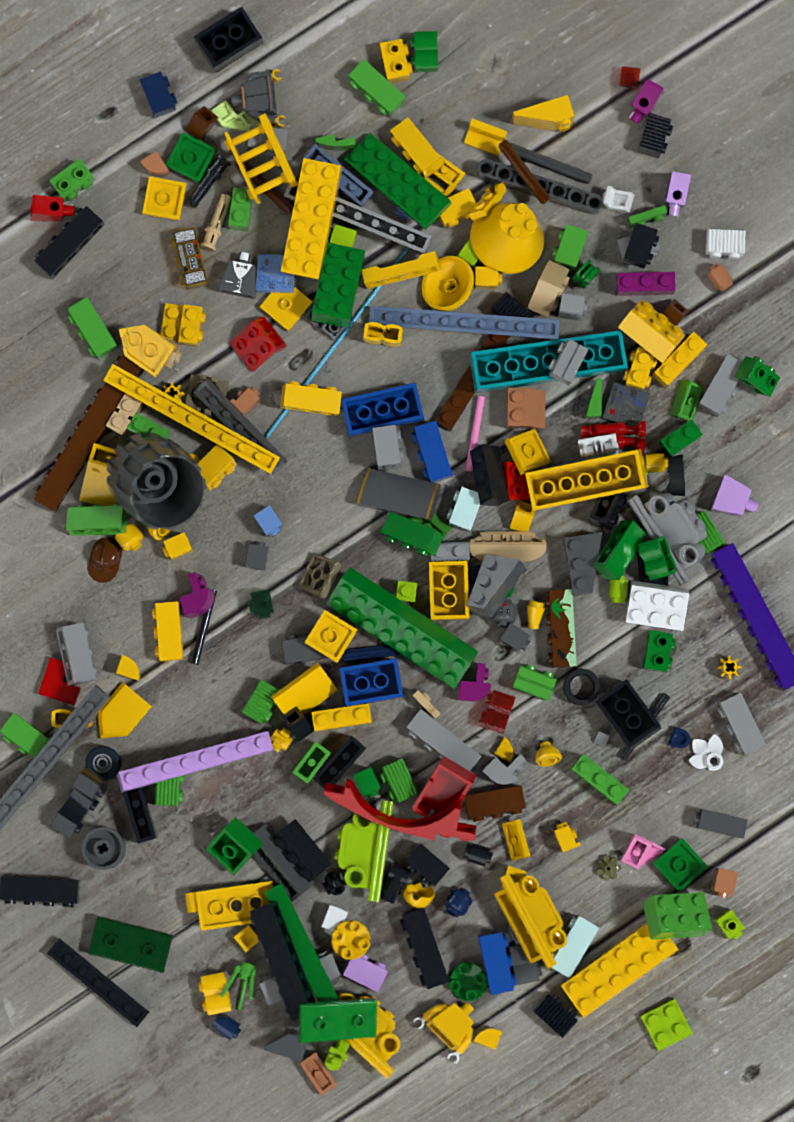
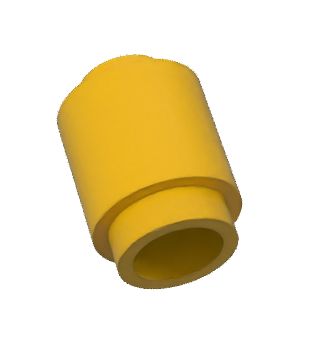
(655, 462)

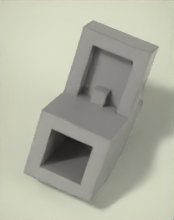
(503, 775)

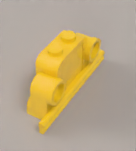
(532, 918)
(379, 1049)

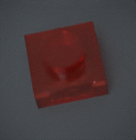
(629, 77)

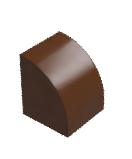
(202, 122)
(675, 312)

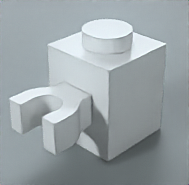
(334, 918)

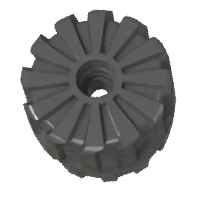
(156, 481)

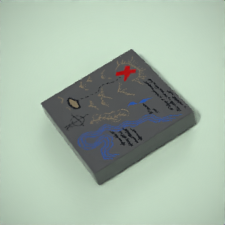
(625, 405)

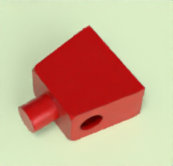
(42, 211)

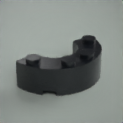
(82, 799)

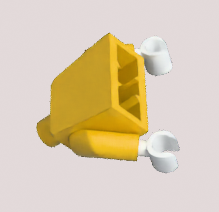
(450, 1025)

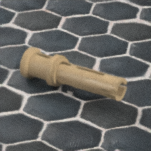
(213, 231)

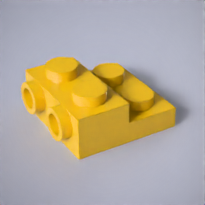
(183, 324)

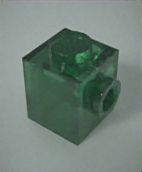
(261, 604)

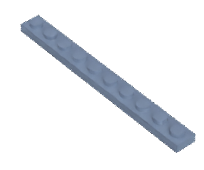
(466, 322)

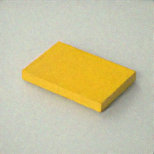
(305, 691)

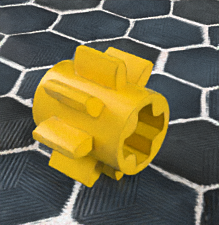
(168, 391)
(734, 668)
(281, 739)

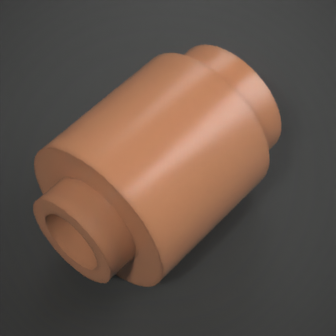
(720, 277)

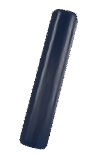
(369, 653)

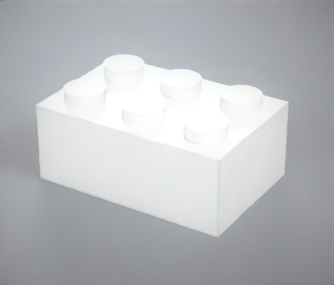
(657, 605)

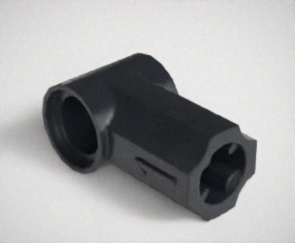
(396, 879)

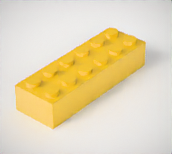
(311, 219)
(587, 480)
(616, 969)

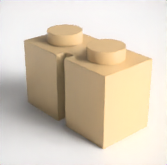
(127, 408)

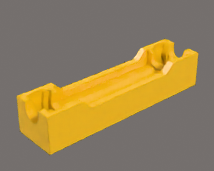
(424, 265)

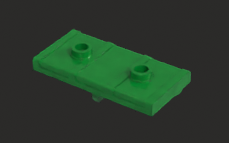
(337, 1020)

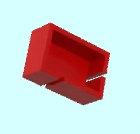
(444, 787)

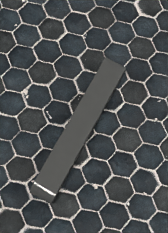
(550, 185)

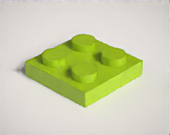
(666, 1024)

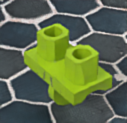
(337, 1055)

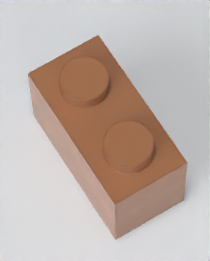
(723, 882)

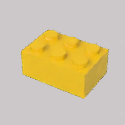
(652, 331)
(448, 590)

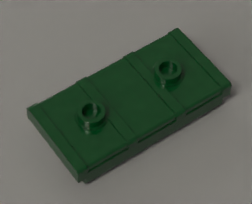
(130, 944)

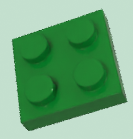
(191, 157)
(680, 865)

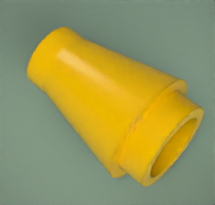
(534, 614)

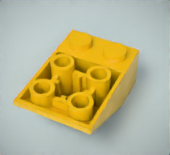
(95, 481)

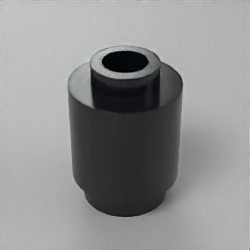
(478, 854)

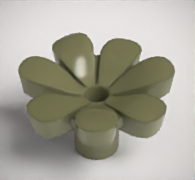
(608, 863)

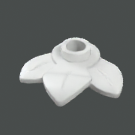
(705, 751)

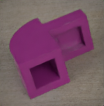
(201, 598)
(477, 690)

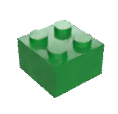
(234, 846)

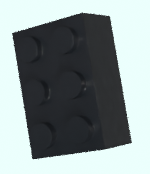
(228, 39)
(628, 714)

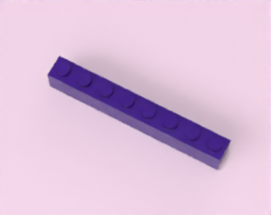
(756, 613)

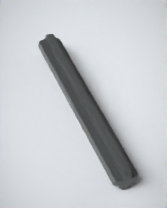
(552, 164)

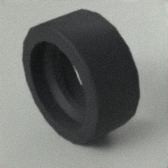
(581, 672)

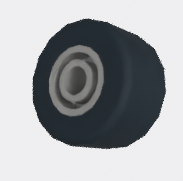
(104, 762)

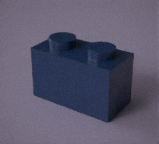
(158, 94)

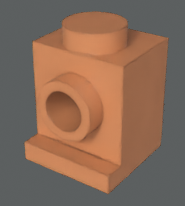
(246, 400)

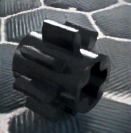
(334, 883)

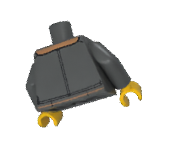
(259, 96)

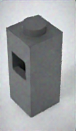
(721, 823)

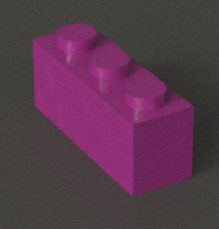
(645, 283)

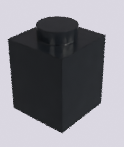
(297, 724)

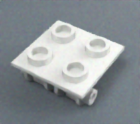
(598, 447)

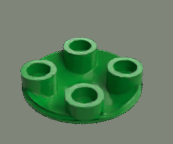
(468, 981)

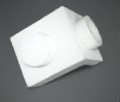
(618, 200)

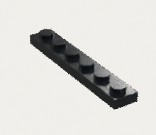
(98, 982)

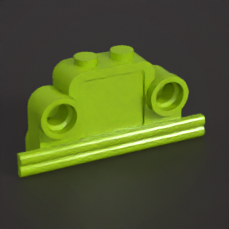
(364, 852)

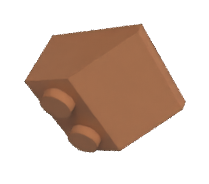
(525, 408)

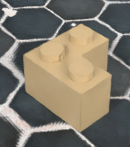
(549, 287)

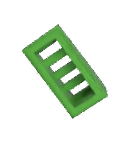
(594, 408)

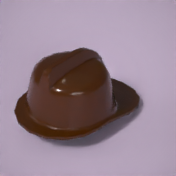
(104, 560)

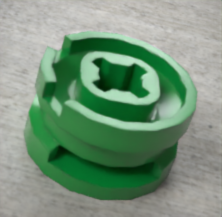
(588, 276)

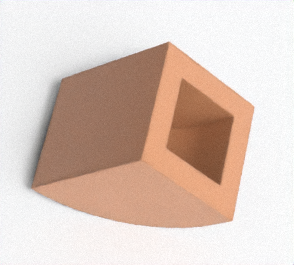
(154, 165)

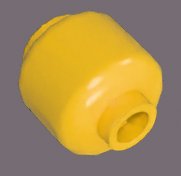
(131, 539)

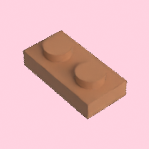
(318, 1073)

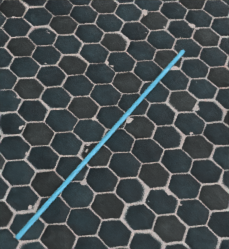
(335, 344)

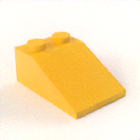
(549, 115)

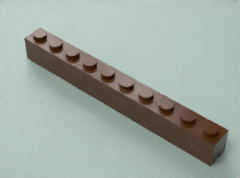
(79, 446)

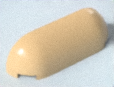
(508, 544)

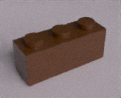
(495, 803)

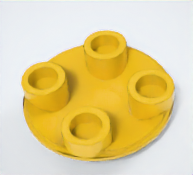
(350, 939)

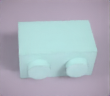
(465, 509)

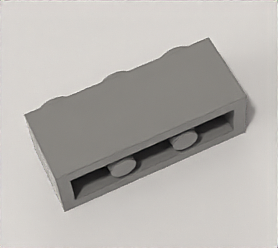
(721, 387)
(76, 654)
(741, 724)

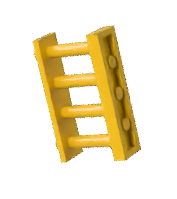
(279, 160)

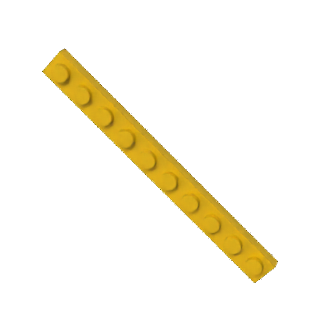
(191, 419)

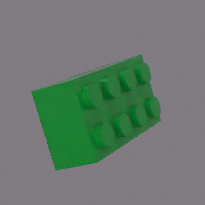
(338, 285)

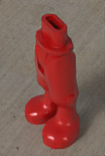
(620, 429)

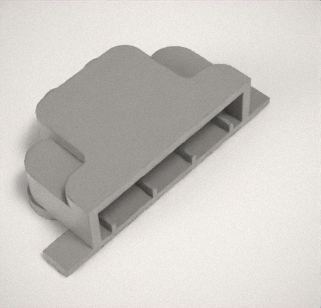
(678, 524)

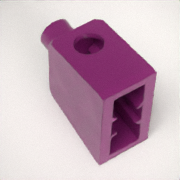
(651, 94)

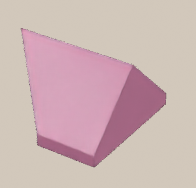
(641, 851)

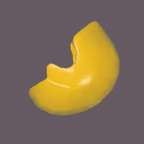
(418, 896)

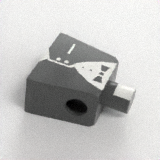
(240, 278)

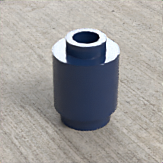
(226, 1026)

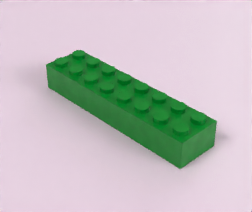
(402, 627)

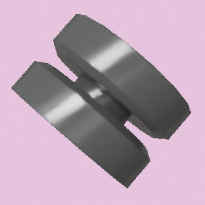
(92, 850)

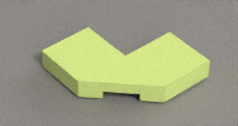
(231, 120)

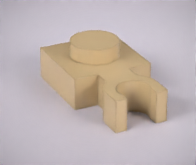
(423, 699)

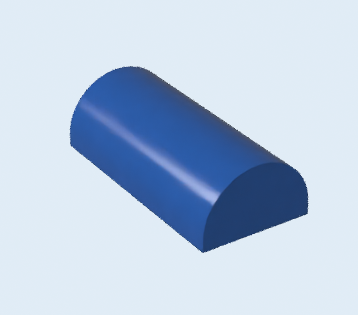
(382, 408)

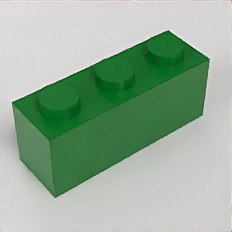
(411, 534)
(620, 550)

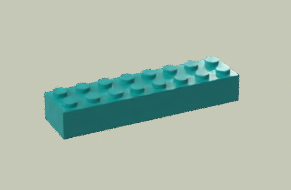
(530, 362)

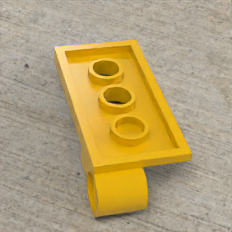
(215, 905)

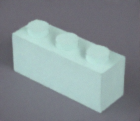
(578, 940)

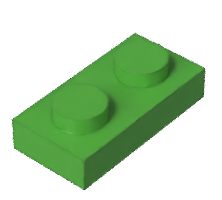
(654, 215)

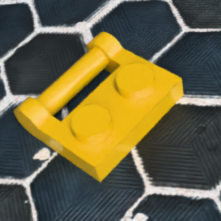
(449, 175)

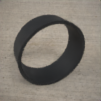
(676, 473)

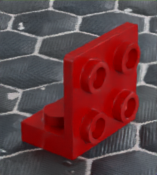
(257, 343)
(516, 483)

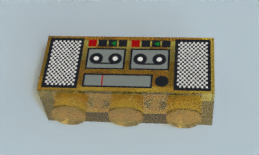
(189, 258)

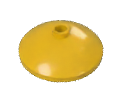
(438, 286)

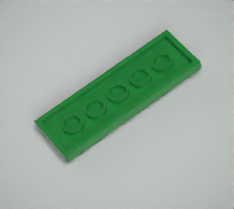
(397, 181)

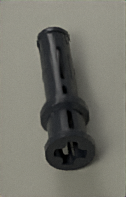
(213, 173)

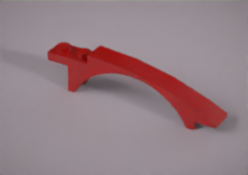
(443, 823)

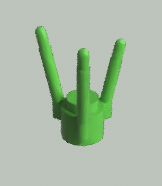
(246, 972)

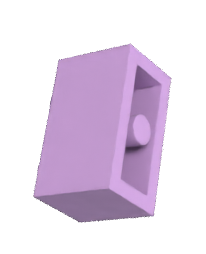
(366, 972)

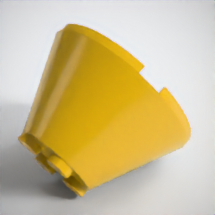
(508, 238)

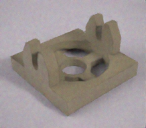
(196, 380)
(312, 569)

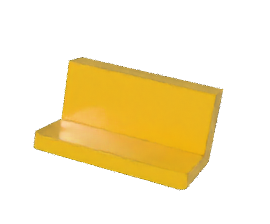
(485, 137)

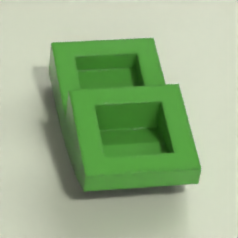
(329, 143)

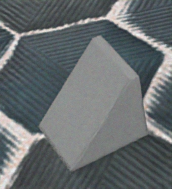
(601, 739)

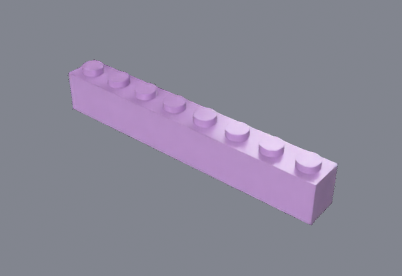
(194, 761)

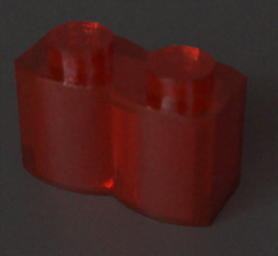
(497, 712)

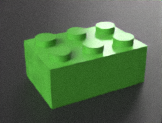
(677, 915)

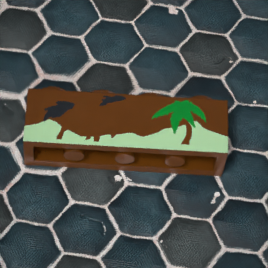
(561, 628)

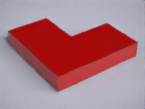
(53, 684)

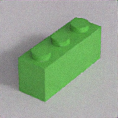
(376, 88)
(92, 329)
(96, 520)
(24, 735)
(599, 779)

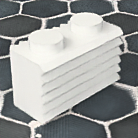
(725, 243)

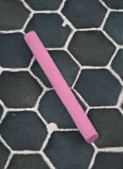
(475, 431)

